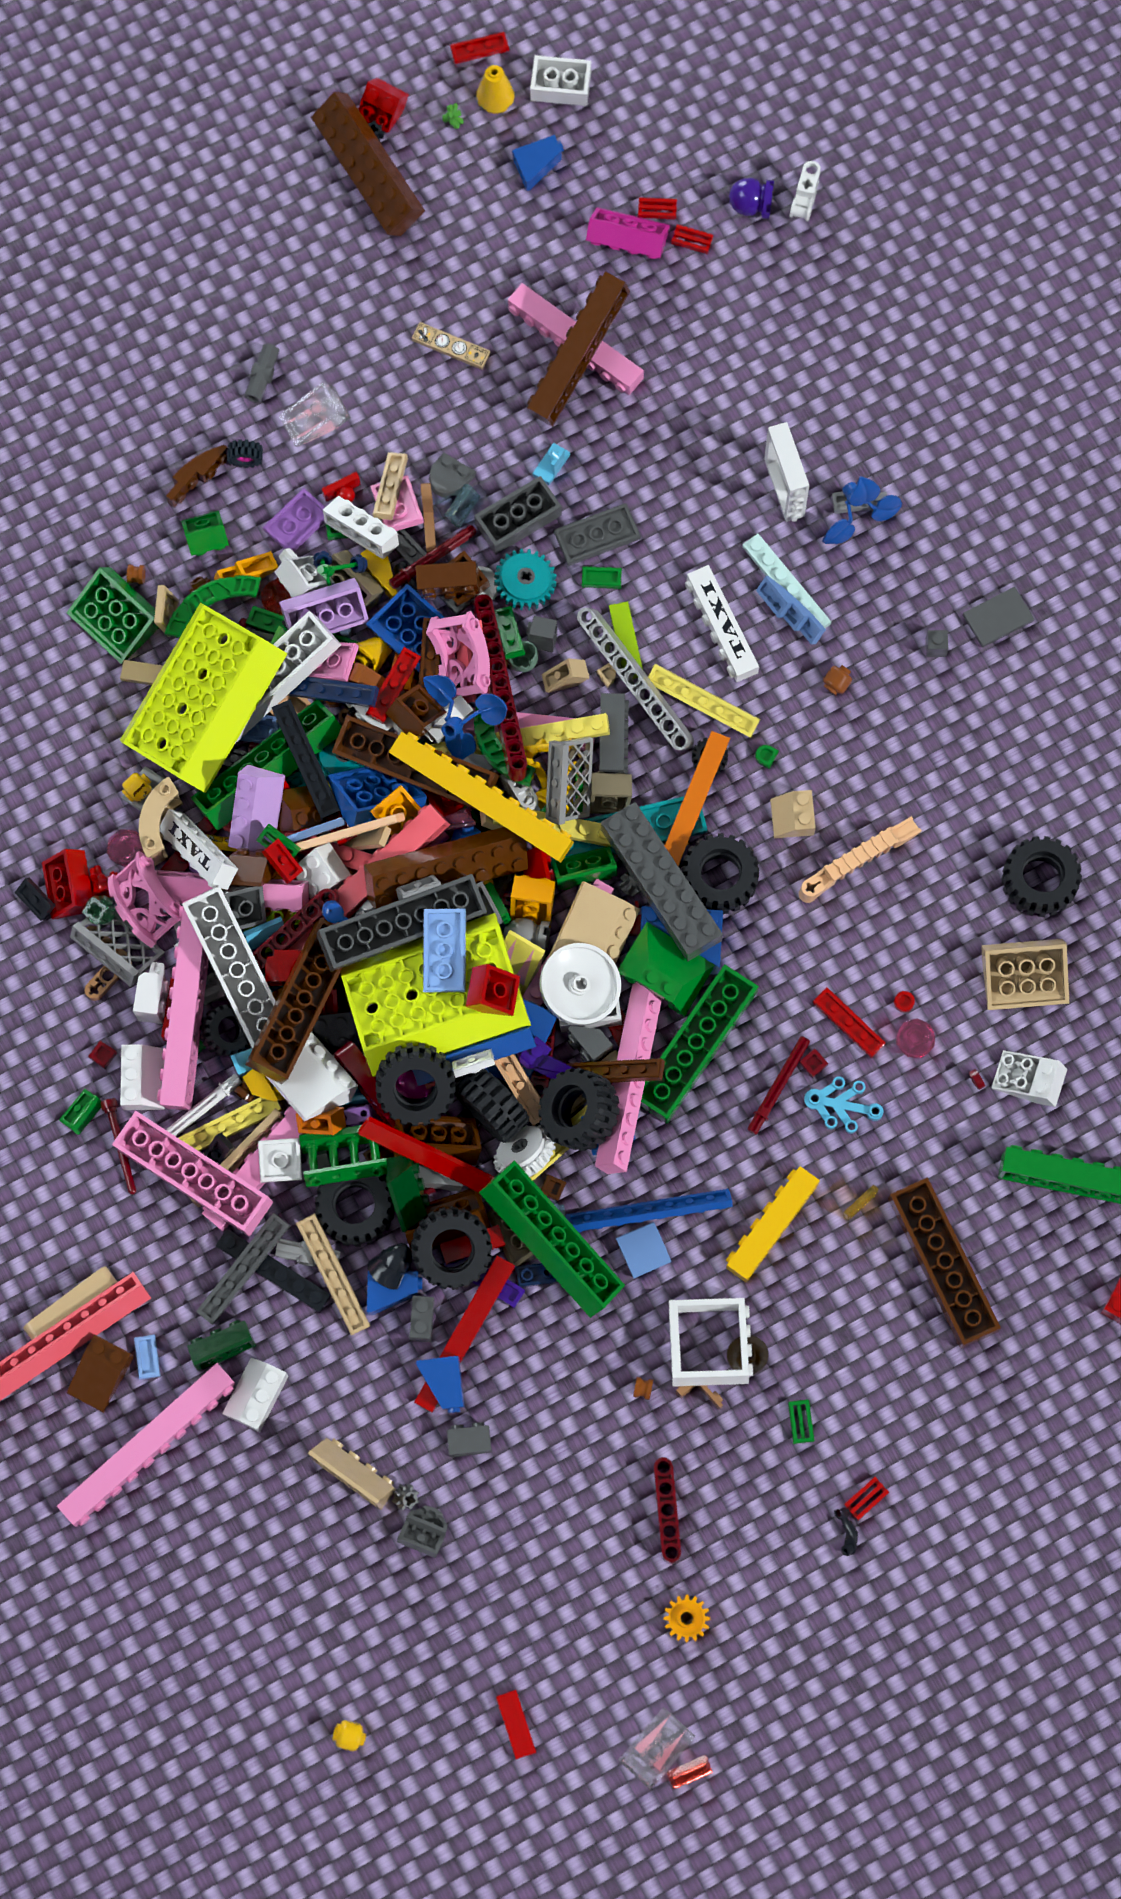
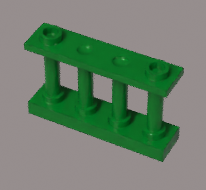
(344, 1138)

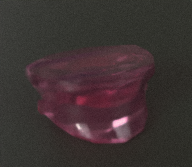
(460, 819)
(124, 846)
(915, 1038)

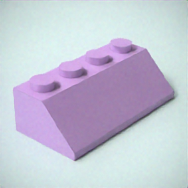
(336, 605)
(255, 806)

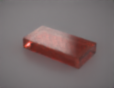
(689, 1772)

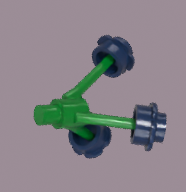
(323, 562)

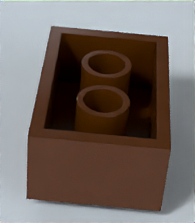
(448, 580)

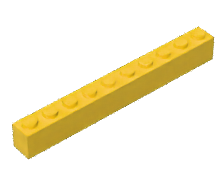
(481, 797)

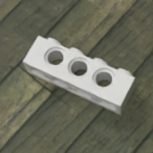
(361, 527)

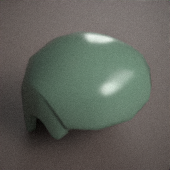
(526, 662)

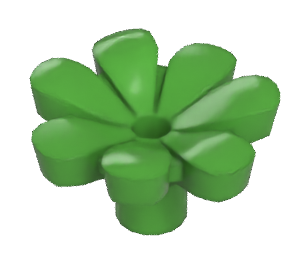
(453, 116)

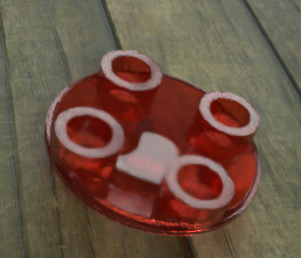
(272, 594)

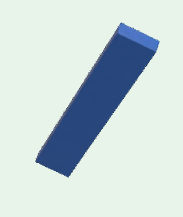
(501, 1047)

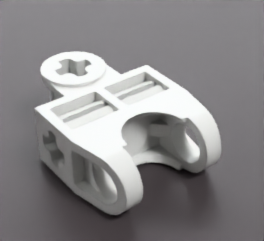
(805, 192)
(521, 793)

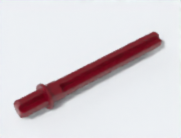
(405, 575)
(778, 1085)

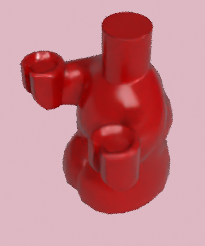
(99, 881)

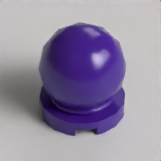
(751, 197)

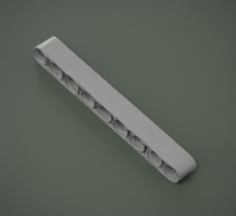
(643, 683)

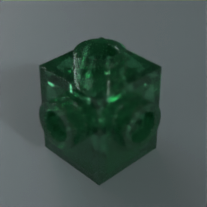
(94, 912)

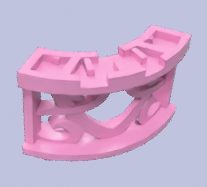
(472, 636)
(142, 874)

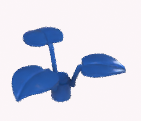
(857, 495)
(490, 706)

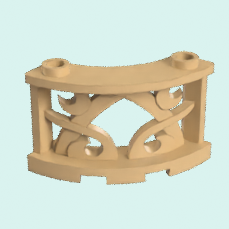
(161, 798)

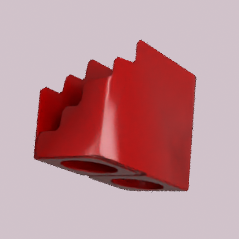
(279, 966)

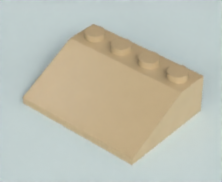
(597, 920)
(1025, 974)
(353, 1473)

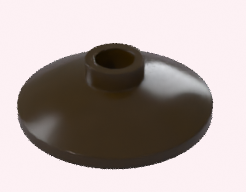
(759, 1354)

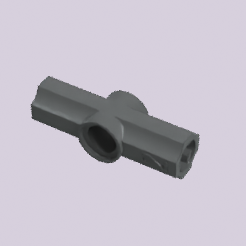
(262, 373)

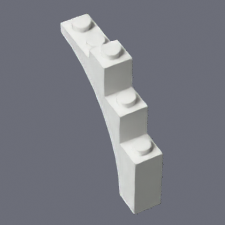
(460, 709)

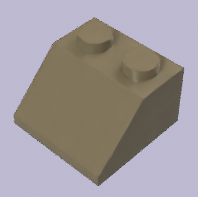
(610, 792)

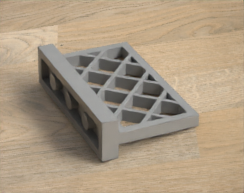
(559, 779)
(107, 953)

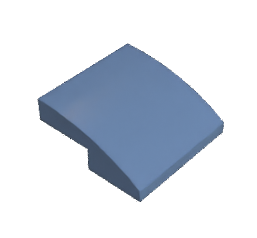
(643, 1250)

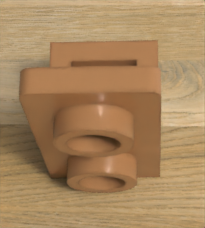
(714, 1397)

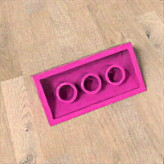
(627, 233)

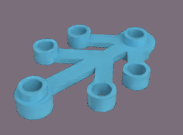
(840, 1104)

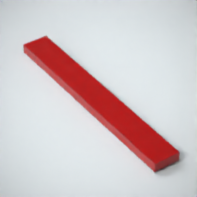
(424, 1154)
(471, 1321)

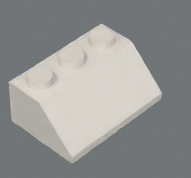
(140, 1077)
(255, 1394)

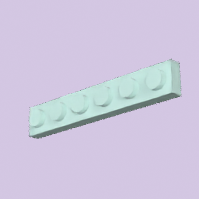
(775, 569)

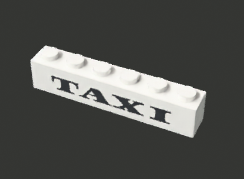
(722, 624)
(197, 849)

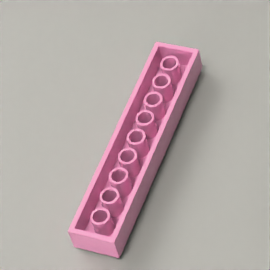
(184, 1019)

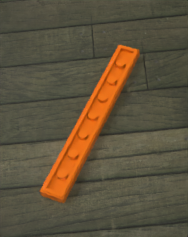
(696, 795)

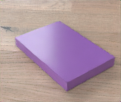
(296, 521)

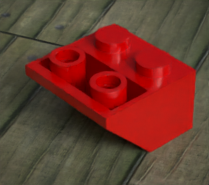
(382, 103)
(539, 865)

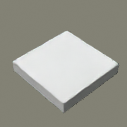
(279, 1160)

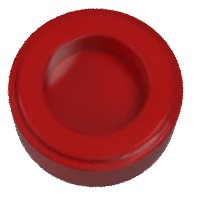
(904, 1001)

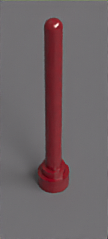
(110, 1108)

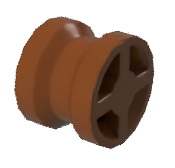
(136, 574)
(643, 1388)

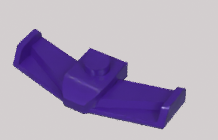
(539, 1061)

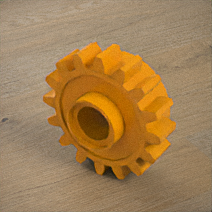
(683, 1630)

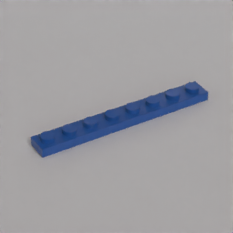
(650, 1210)

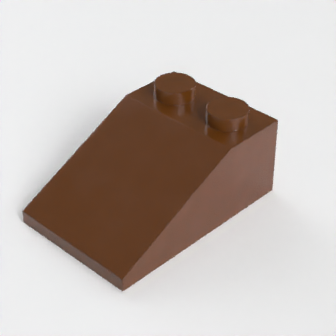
(99, 1373)

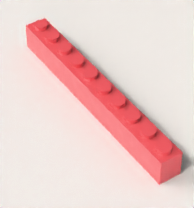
(415, 836)
(71, 1333)

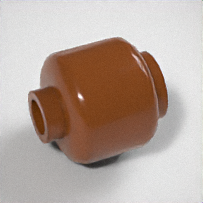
(837, 679)

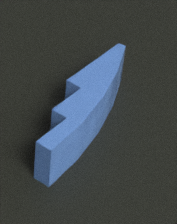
(791, 609)

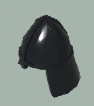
(391, 1265)

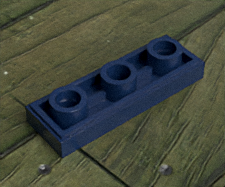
(533, 1275)

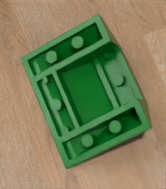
(662, 969)

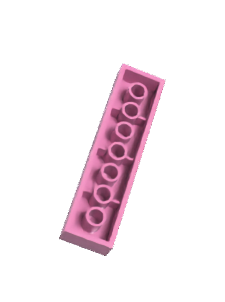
(192, 1173)

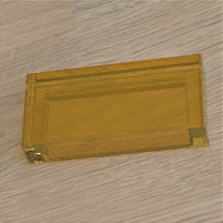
(860, 1202)

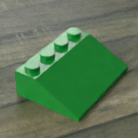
(114, 614)

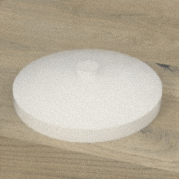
(580, 984)

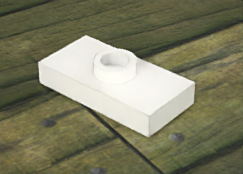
(473, 1063)

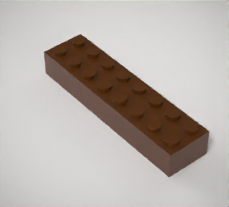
(367, 164)
(578, 348)
(371, 746)
(482, 854)
(294, 1011)
(944, 1263)

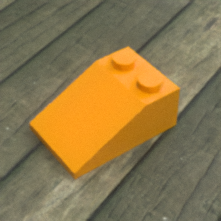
(397, 802)
(532, 899)

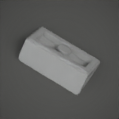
(417, 887)

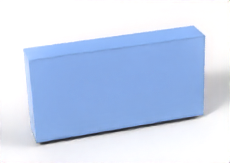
(147, 1357)

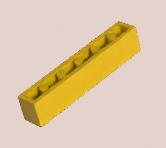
(772, 1224)

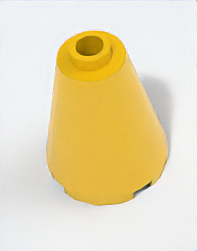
(495, 90)
(372, 653)

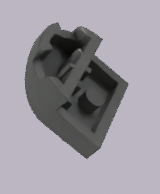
(449, 476)
(424, 1530)

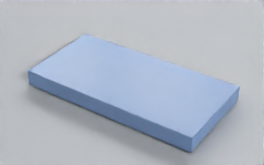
(444, 950)

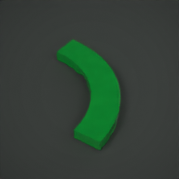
(209, 594)
(492, 749)

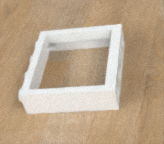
(786, 472)
(723, 1377)

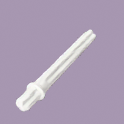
(204, 1105)

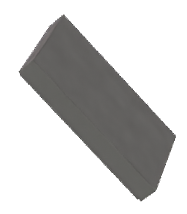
(998, 617)

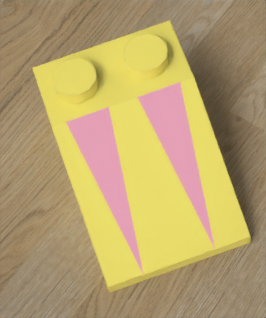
(524, 958)

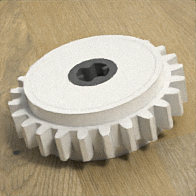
(528, 1148)

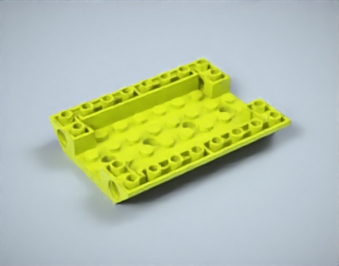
(215, 705)
(430, 1018)

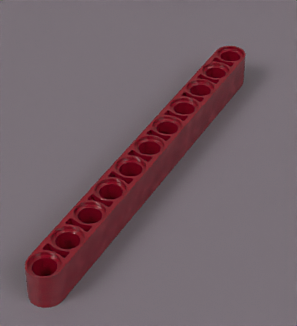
(509, 728)

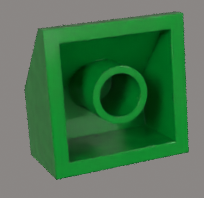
(205, 533)

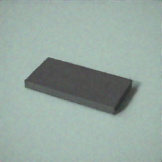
(597, 534)

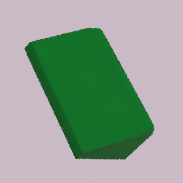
(81, 1111)

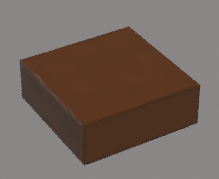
(553, 1187)

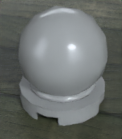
(531, 931)

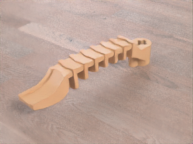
(827, 876)

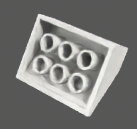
(316, 1082)

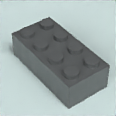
(518, 515)
(614, 746)

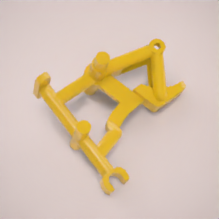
(530, 752)

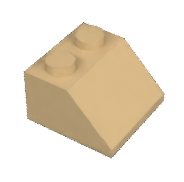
(793, 814)

